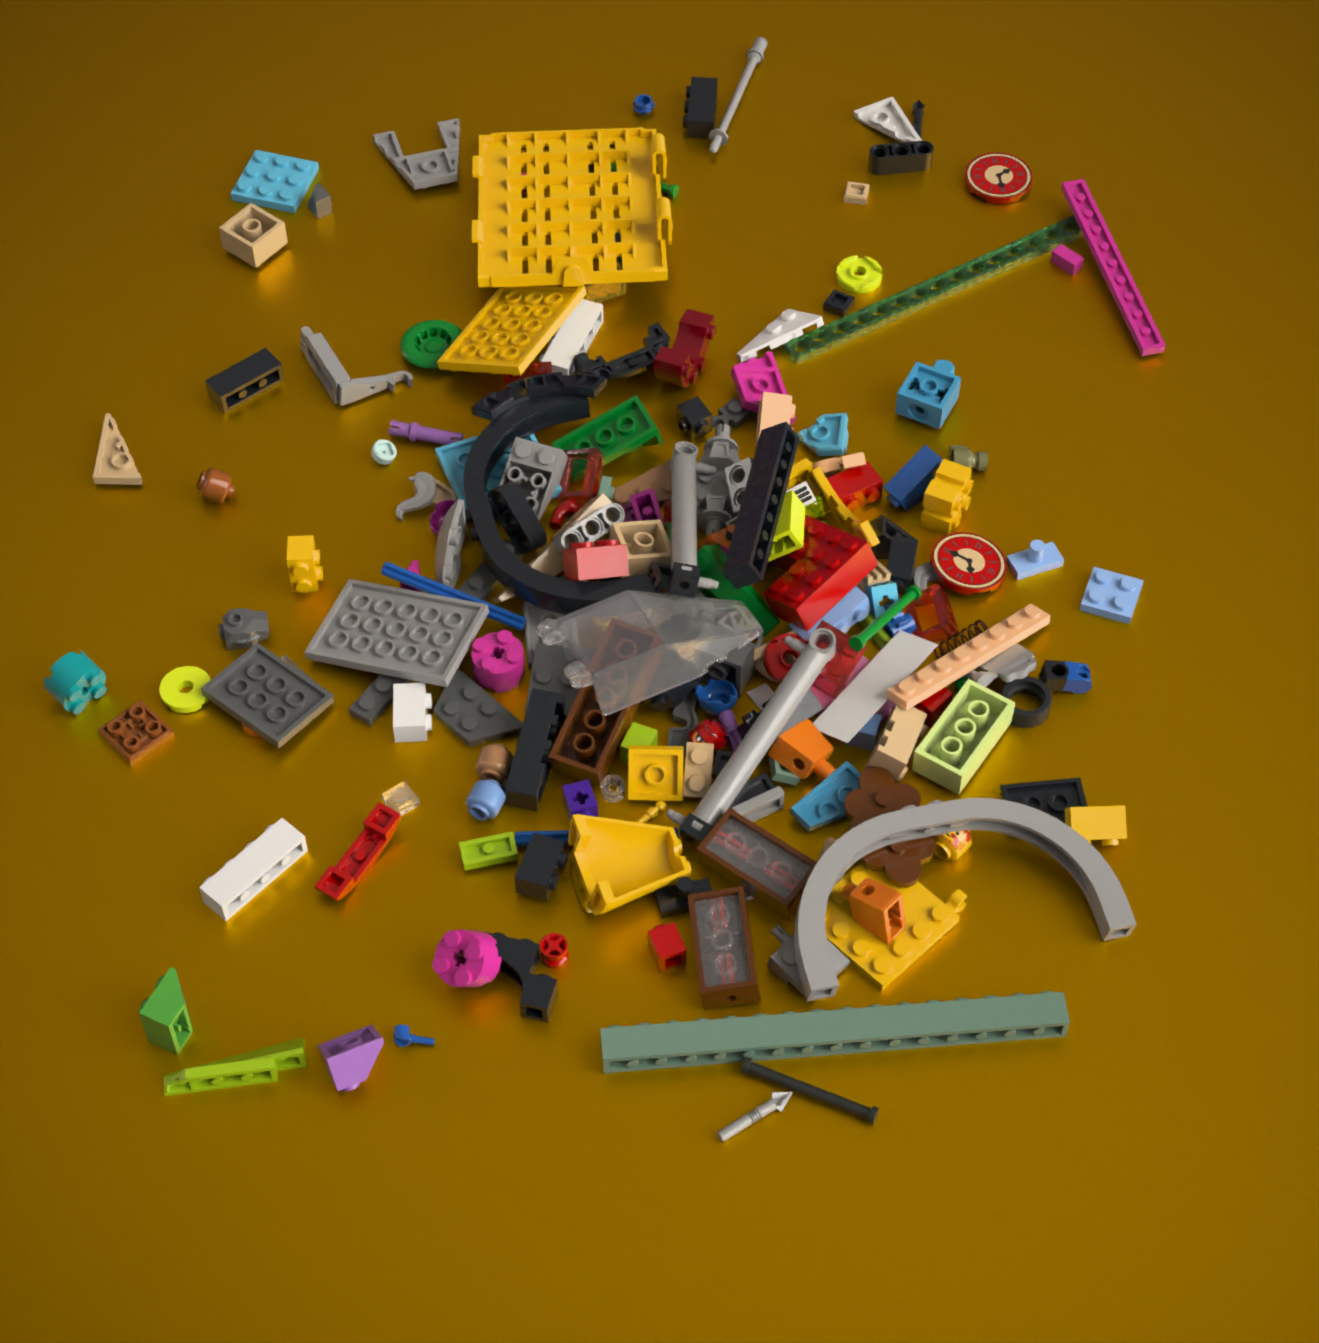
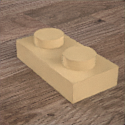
(698, 769)

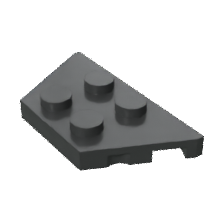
(473, 713)

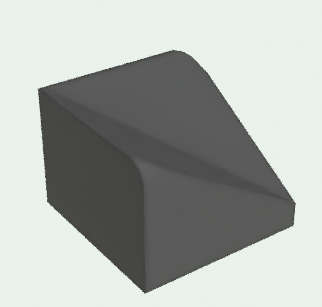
(320, 202)

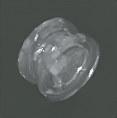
(613, 780)

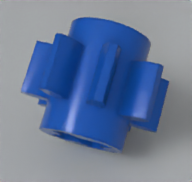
(900, 622)

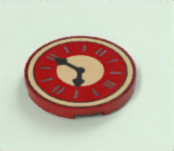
(998, 177)
(968, 563)

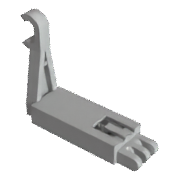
(334, 376)

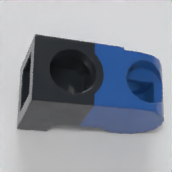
(1066, 676)

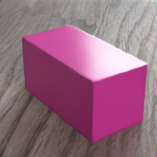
(1066, 259)

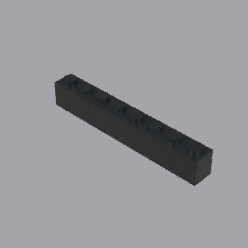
(761, 506)

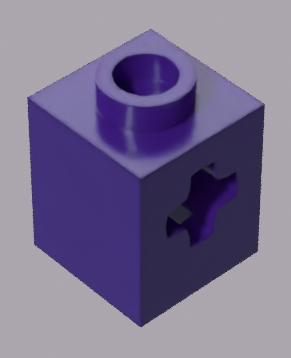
(579, 799)

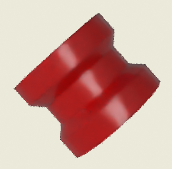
(554, 943)

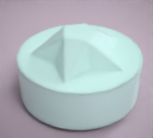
(383, 452)

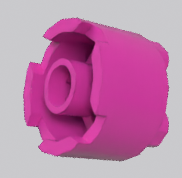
(498, 661)
(467, 958)

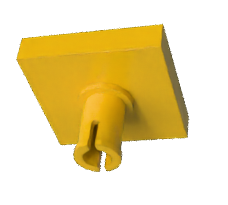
(655, 773)

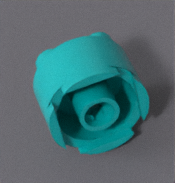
(75, 681)

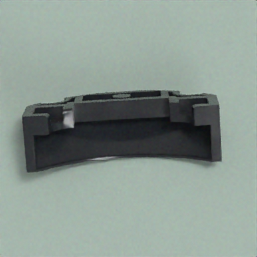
(629, 364)

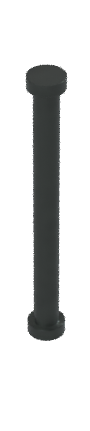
(810, 1090)

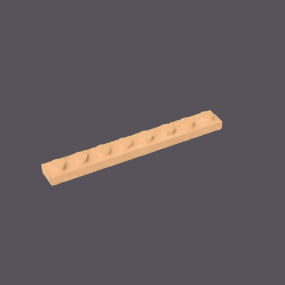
(967, 657)

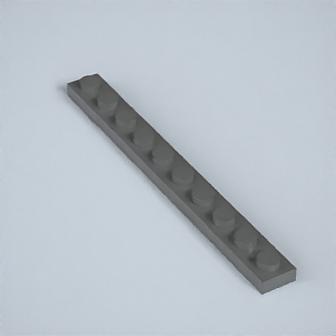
(380, 693)

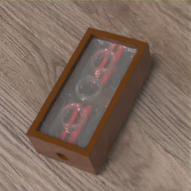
(757, 861)
(723, 948)

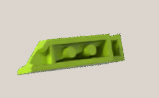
(239, 1070)

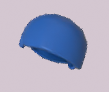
(716, 696)

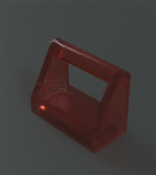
(592, 475)
(947, 621)

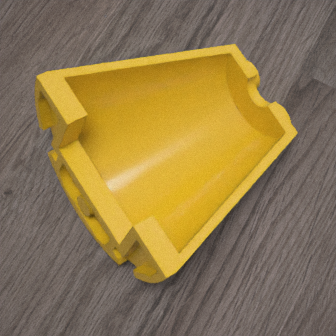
(621, 860)

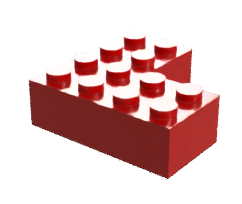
(818, 574)

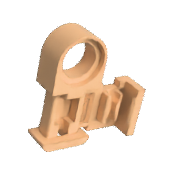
(835, 465)

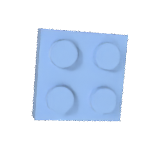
(1111, 595)

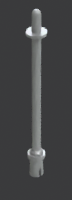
(754, 56)

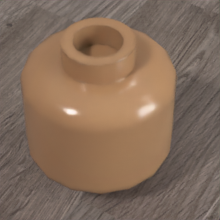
(493, 762)

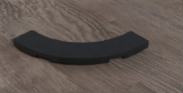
(537, 386)

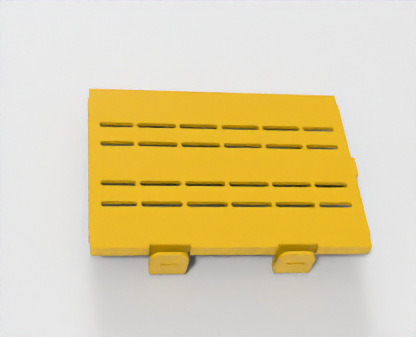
(570, 207)

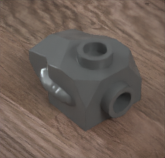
(243, 628)

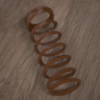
(977, 629)

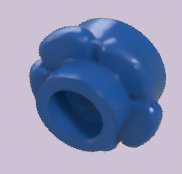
(643, 104)

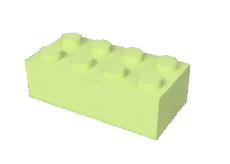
(963, 736)

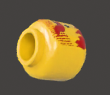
(952, 845)

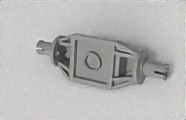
(711, 490)

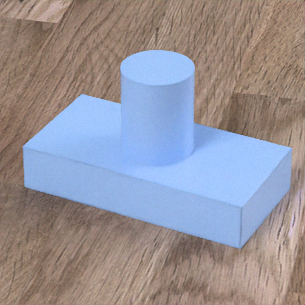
(1035, 560)

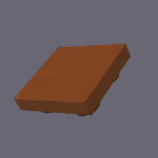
(136, 732)

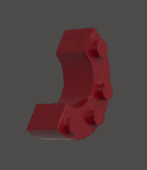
(687, 356)

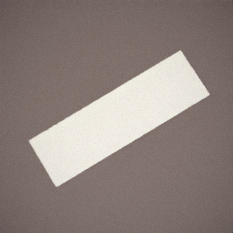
(869, 689)

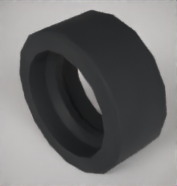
(1033, 687)

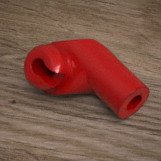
(568, 506)

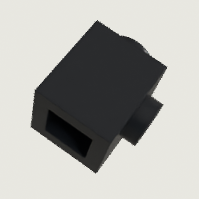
(694, 418)

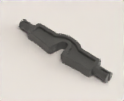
(686, 715)

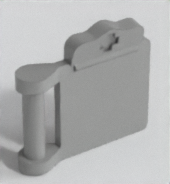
(1008, 665)

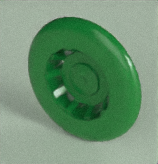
(428, 341)

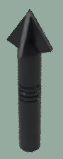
(917, 120)

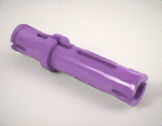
(416, 432)

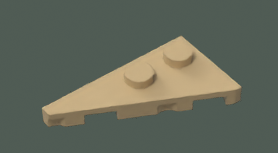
(113, 458)

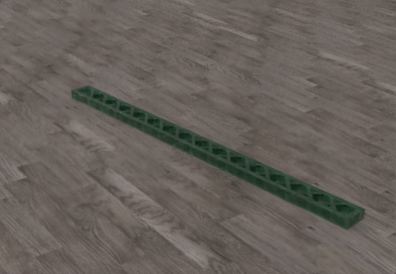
(932, 295)

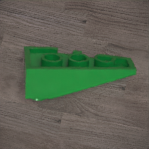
(711, 562)

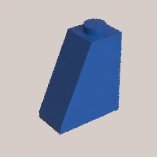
(912, 480)

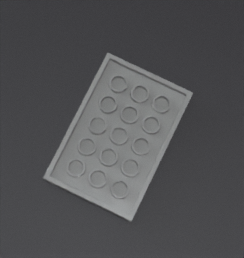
(397, 632)

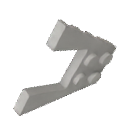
(429, 167)

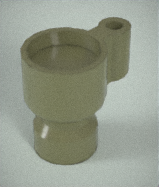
(964, 456)

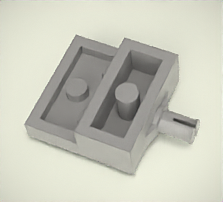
(783, 961)

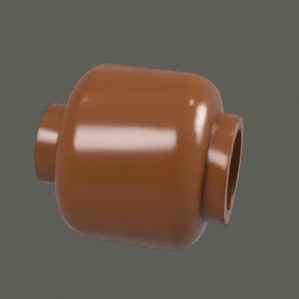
(215, 485)

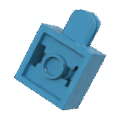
(929, 393)

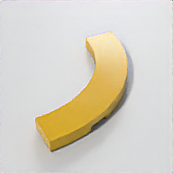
(840, 512)

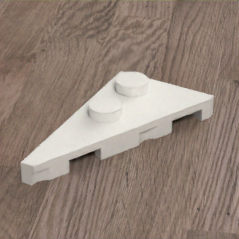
(889, 119)
(781, 330)

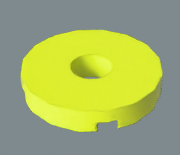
(859, 283)
(176, 680)

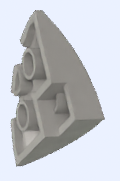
(449, 545)

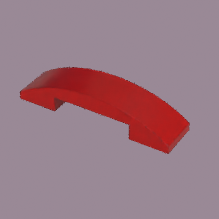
(361, 855)

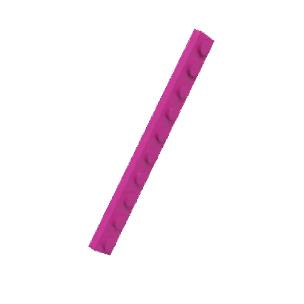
(1113, 268)

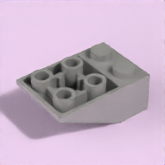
(536, 471)

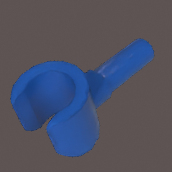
(403, 1037)

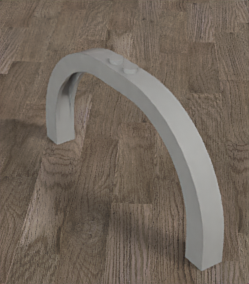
(937, 818)

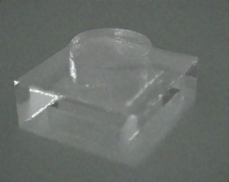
(401, 798)

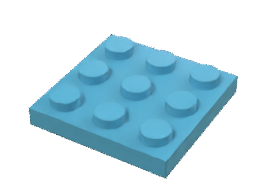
(275, 181)

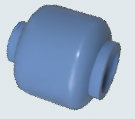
(485, 799)

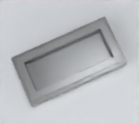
(762, 805)

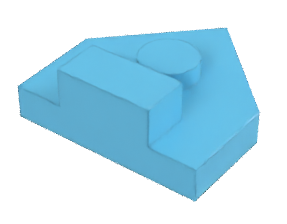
(827, 435)

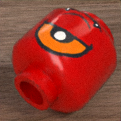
(709, 732)

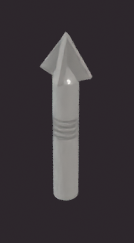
(777, 1101)

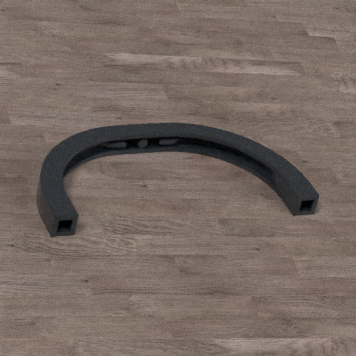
(519, 578)

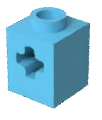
(876, 593)

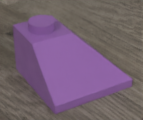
(351, 1057)

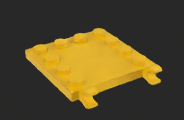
(925, 920)

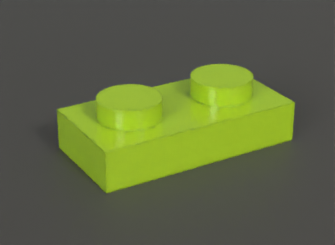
(488, 851)

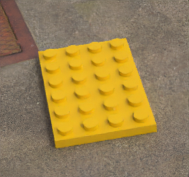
(511, 329)

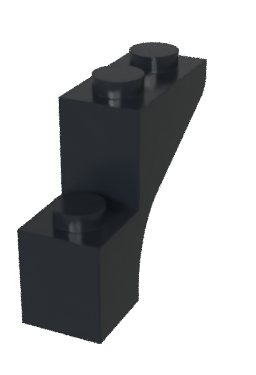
(520, 964)

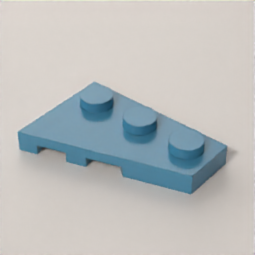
(827, 799)

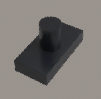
(674, 898)

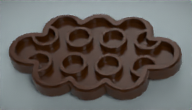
(877, 796)

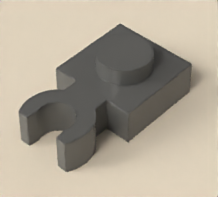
(731, 414)

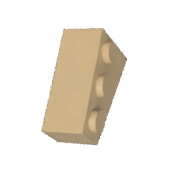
(898, 741)

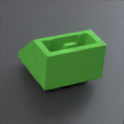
(166, 1014)

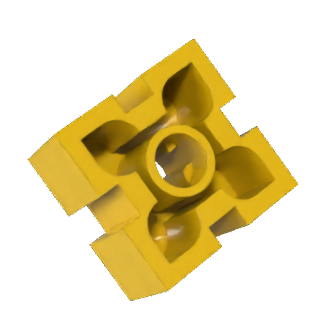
(946, 497)

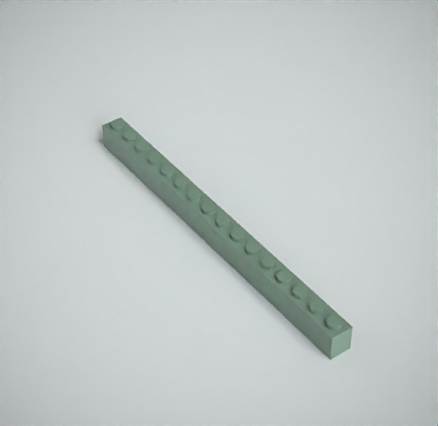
(834, 1032)

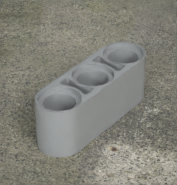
(597, 520)

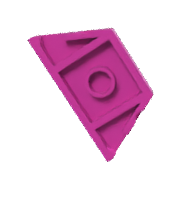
(755, 378)

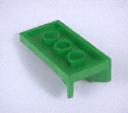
(614, 433)

